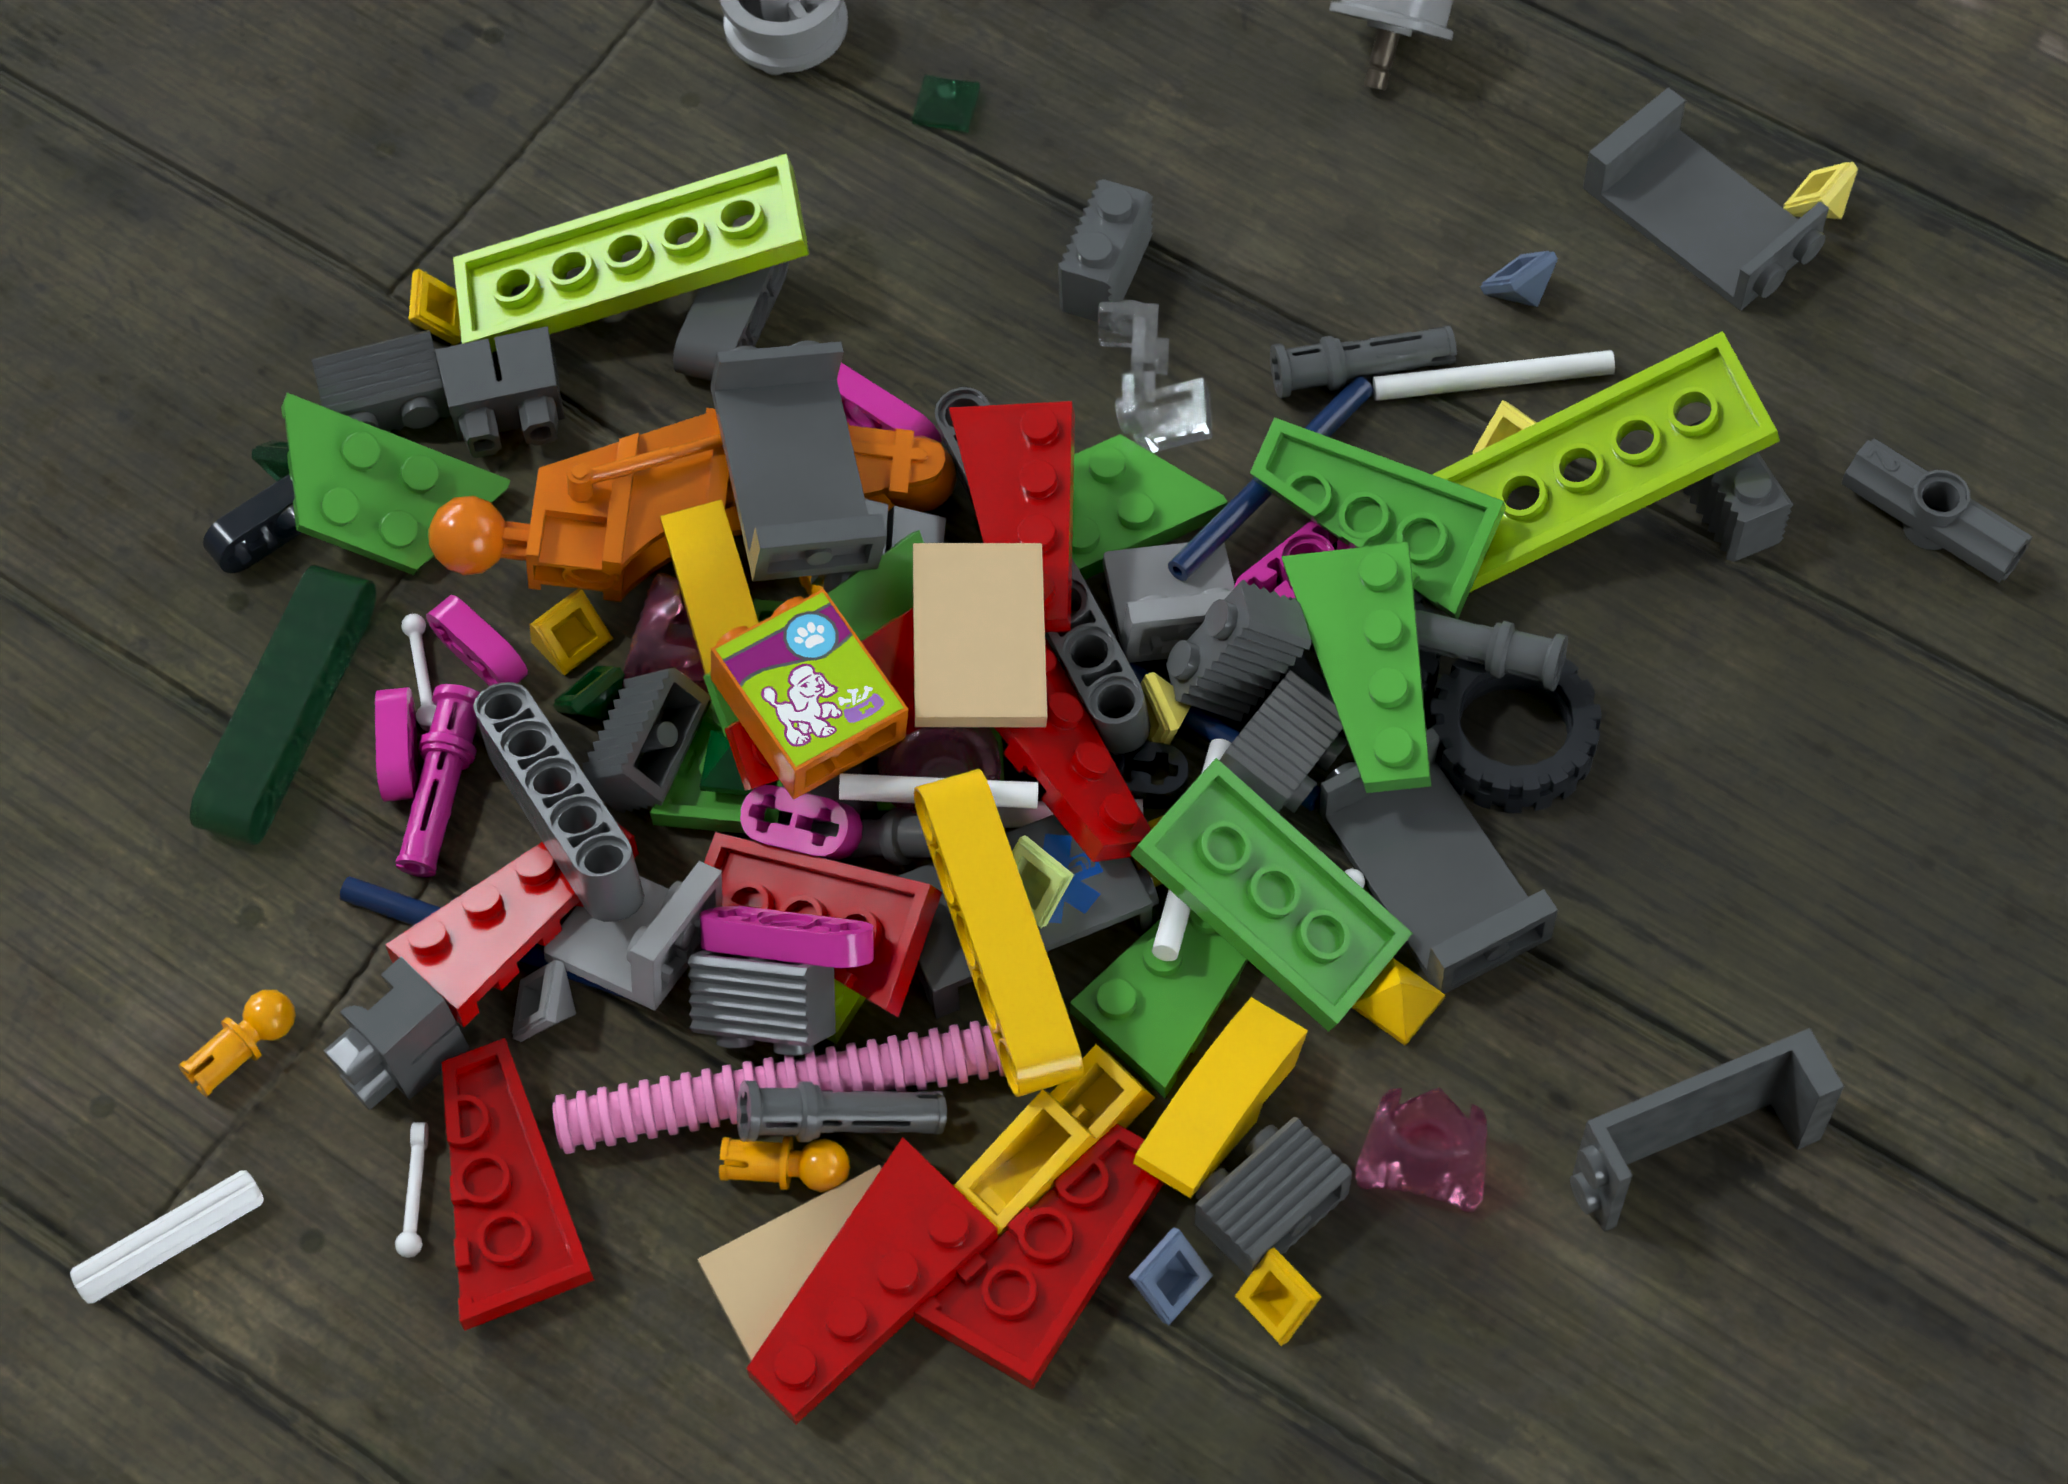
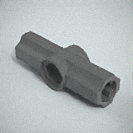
(1961, 527)

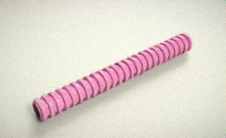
(716, 1095)

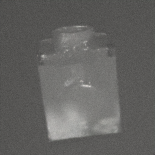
(1135, 326)
(1165, 415)

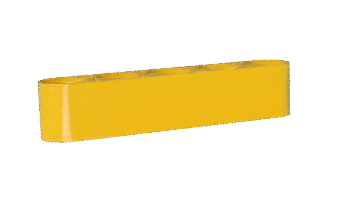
(998, 933)

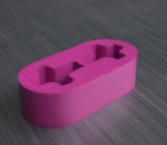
(476, 642)
(396, 744)
(797, 835)

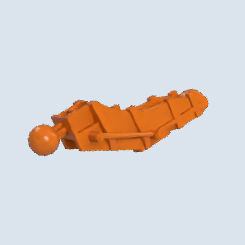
(602, 509)

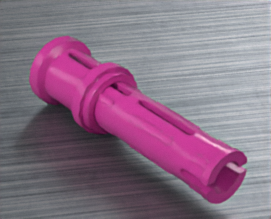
(445, 747)

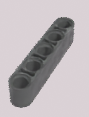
(559, 802)

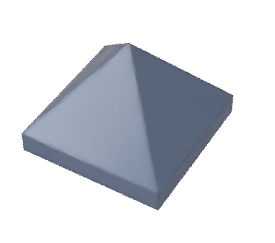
(1522, 278)
(1171, 1276)

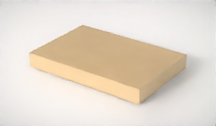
(979, 635)
(767, 1266)

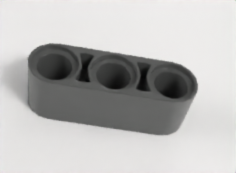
(726, 318)

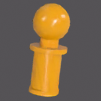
(265, 1017)
(819, 1164)

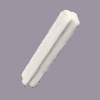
(166, 1236)

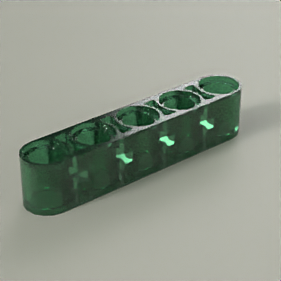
(283, 705)

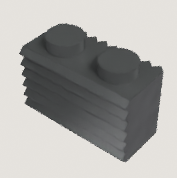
(1105, 248)
(385, 383)
(1742, 506)
(1238, 651)
(646, 739)
(1284, 743)
(761, 1001)
(1271, 1194)

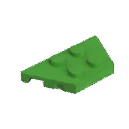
(372, 486)
(1132, 501)

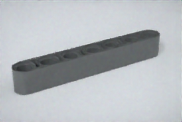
(1099, 688)

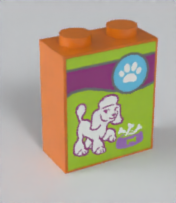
(808, 692)

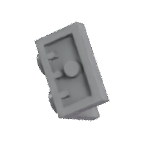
(1154, 606)
(647, 950)

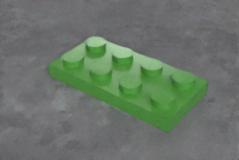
(1272, 894)

